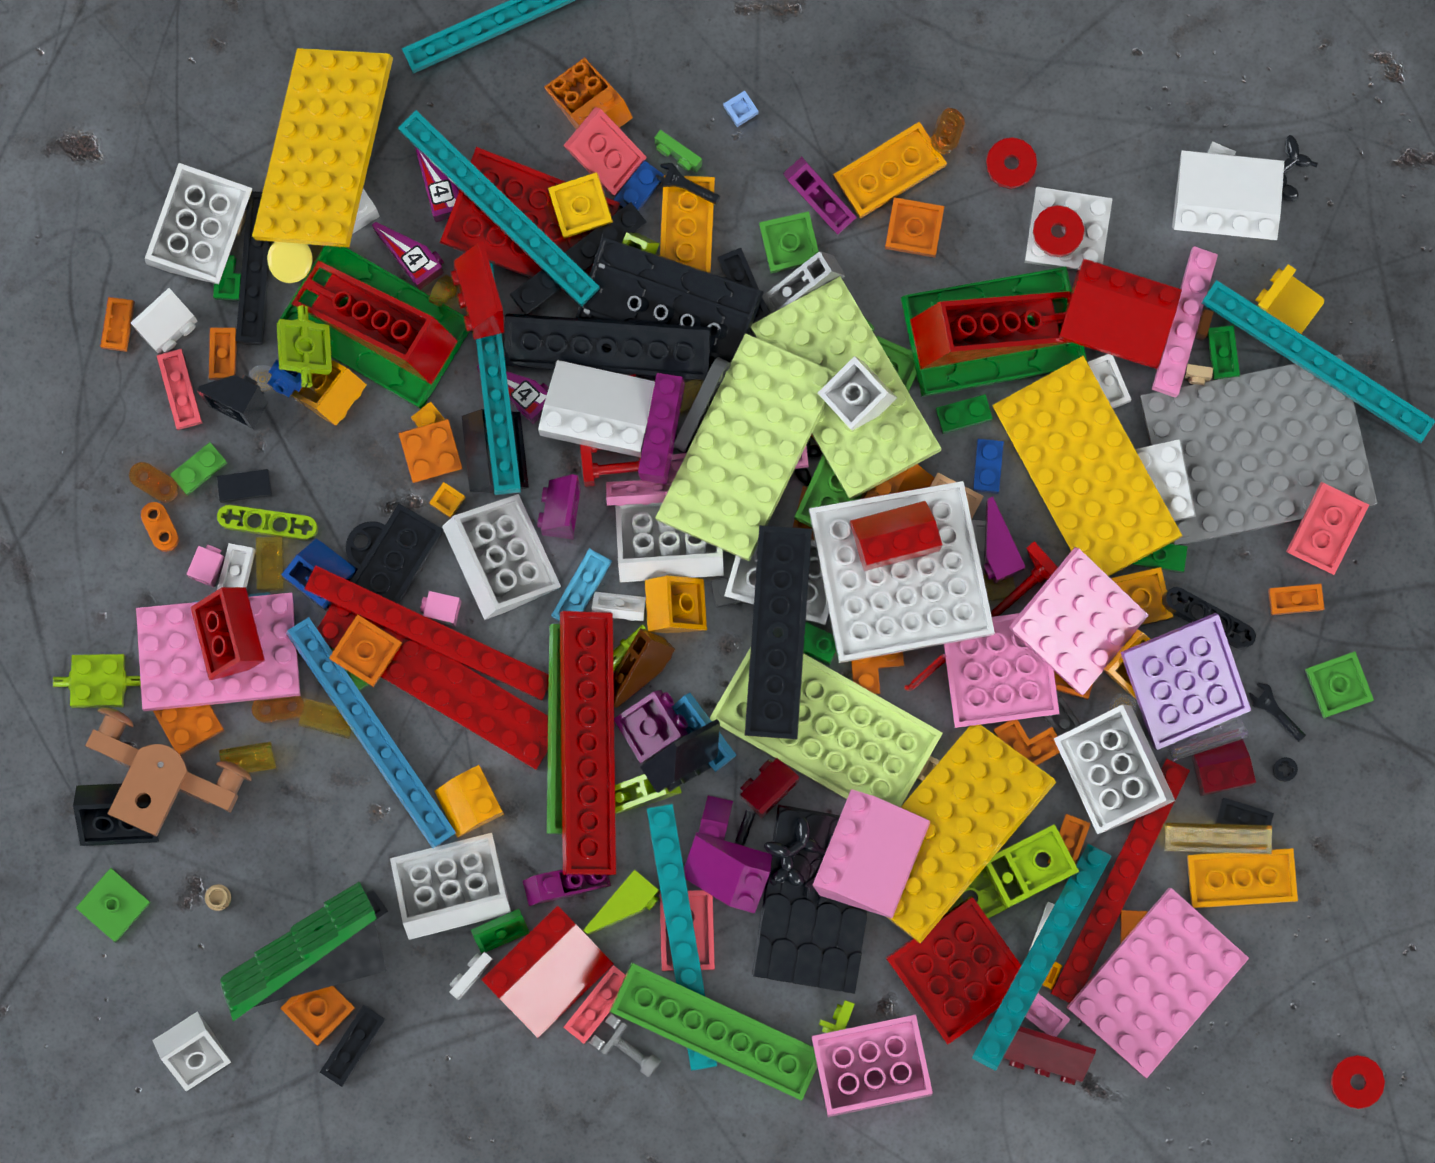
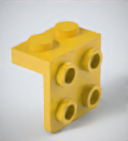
(1290, 300)

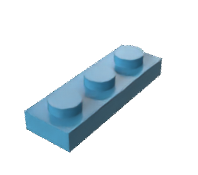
(697, 718)

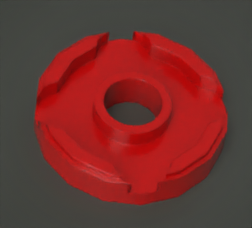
(1016, 149)
(1068, 220)
(1372, 1076)

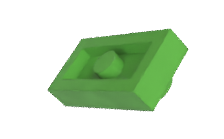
(668, 146)
(198, 468)

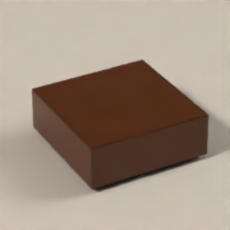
(1204, 324)

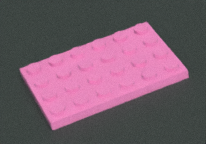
(175, 669)
(1157, 982)

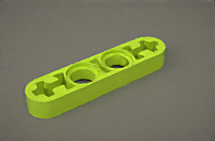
(268, 518)

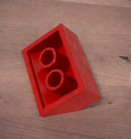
(478, 293)
(896, 535)
(227, 632)

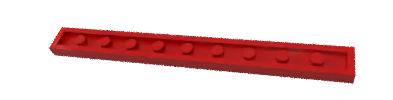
(428, 632)
(1116, 891)

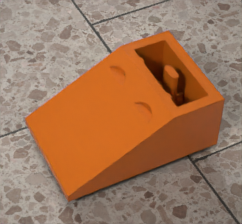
(582, 90)

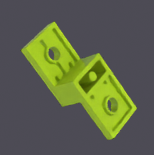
(1015, 875)

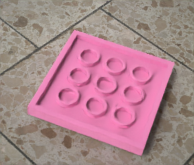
(1078, 621)
(998, 678)

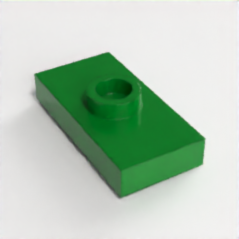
(1169, 558)

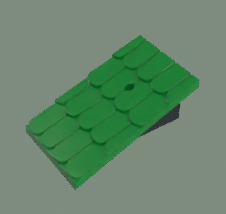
(317, 953)

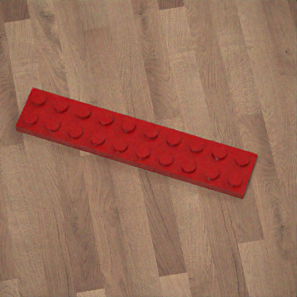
(456, 693)
(587, 743)

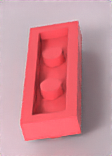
(179, 389)
(596, 1006)

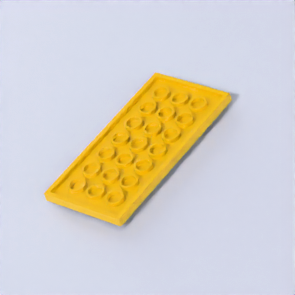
(322, 147)
(1087, 468)
(973, 808)

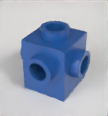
(284, 380)

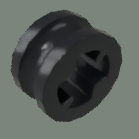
(1290, 763)

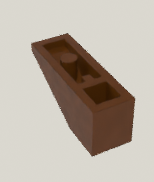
(641, 664)

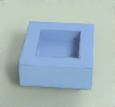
(740, 108)

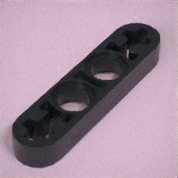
(1184, 596)

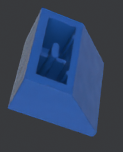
(316, 554)

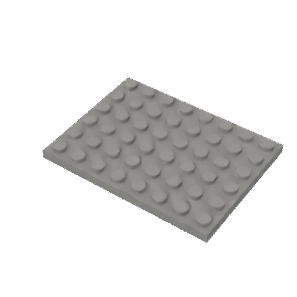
(1260, 448)

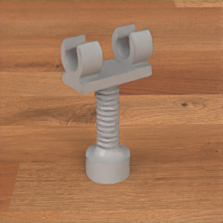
(647, 1063)

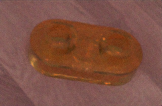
(945, 135)
(154, 482)
(279, 709)

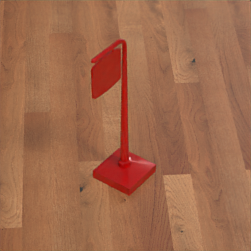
(1043, 570)

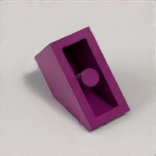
(716, 817)

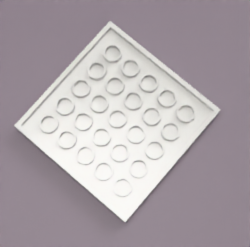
(907, 602)

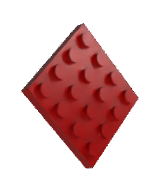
(957, 970)

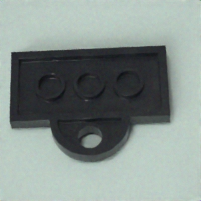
(392, 553)

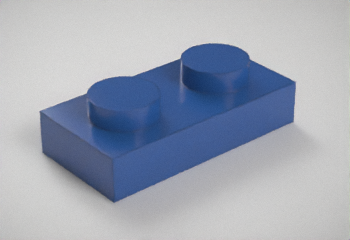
(639, 186)
(988, 466)

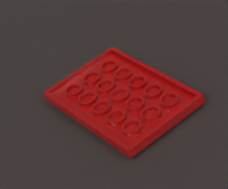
(530, 194)

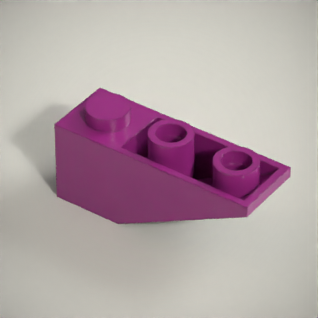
(556, 886)

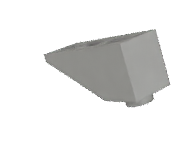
(805, 279)

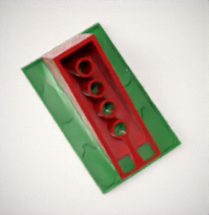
(380, 323)
(989, 331)

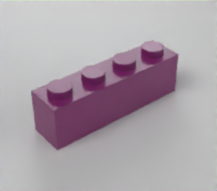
(661, 428)

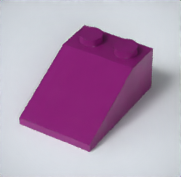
(561, 507)
(728, 871)

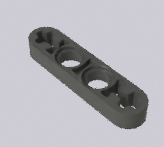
(701, 404)

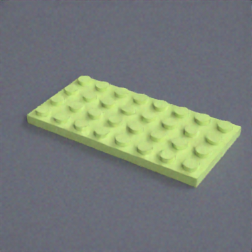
(830, 332)
(746, 447)
(843, 734)

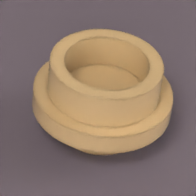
(218, 897)

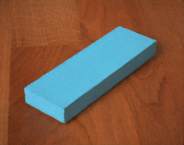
(583, 583)

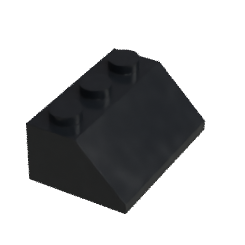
(235, 398)
(478, 453)
(683, 758)
(97, 826)

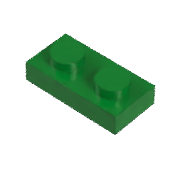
(1223, 352)
(964, 414)
(500, 931)

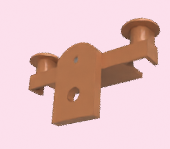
(158, 773)

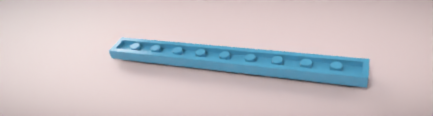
(371, 733)

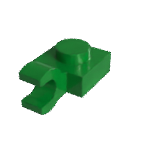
(230, 282)

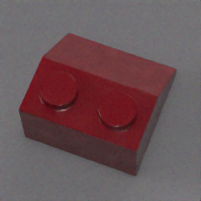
(1223, 768)
(769, 787)

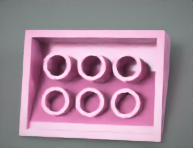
(870, 854)
(872, 1066)

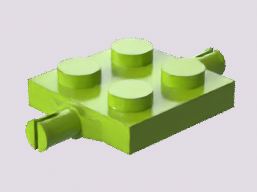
(304, 346)
(97, 681)

